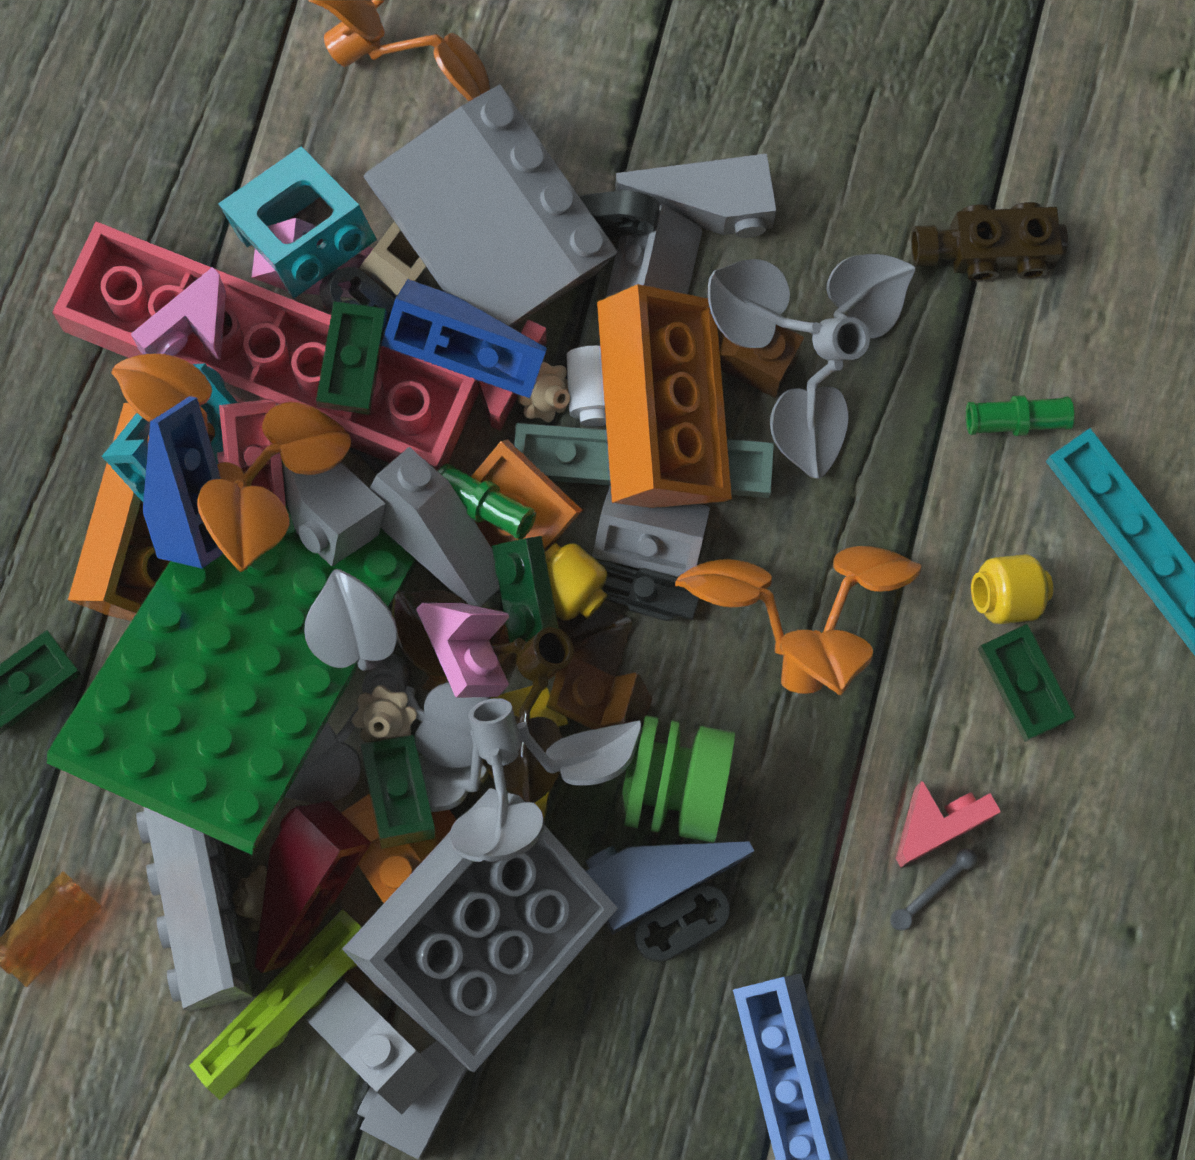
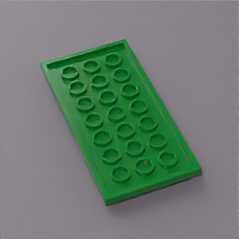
(217, 689)

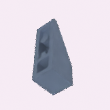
(652, 876)

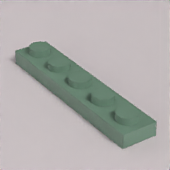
(583, 457)

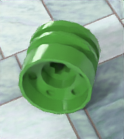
(679, 779)

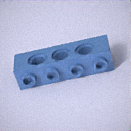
(790, 1070)

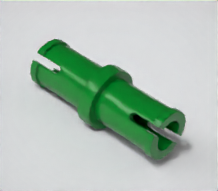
(1019, 415)
(487, 503)

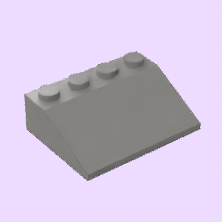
(491, 210)
(198, 912)
(480, 940)

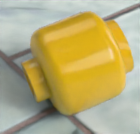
(575, 581)
(1011, 589)

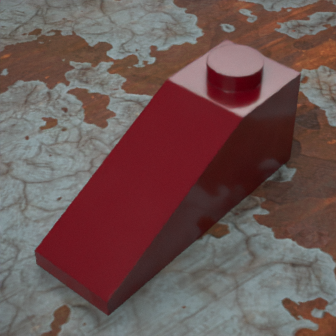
(304, 878)

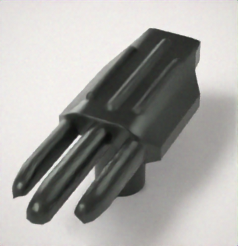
(651, 593)

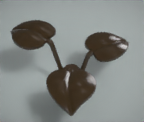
(593, 640)

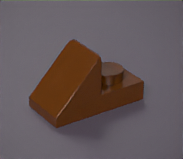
(598, 697)

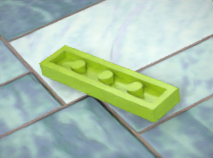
(277, 1008)

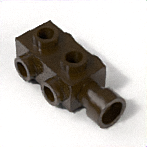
(1008, 250)

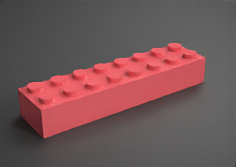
(268, 346)

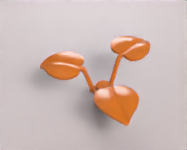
(362, 31)
(238, 516)
(808, 655)

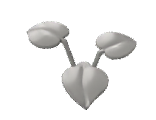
(748, 306)
(355, 625)
(512, 830)

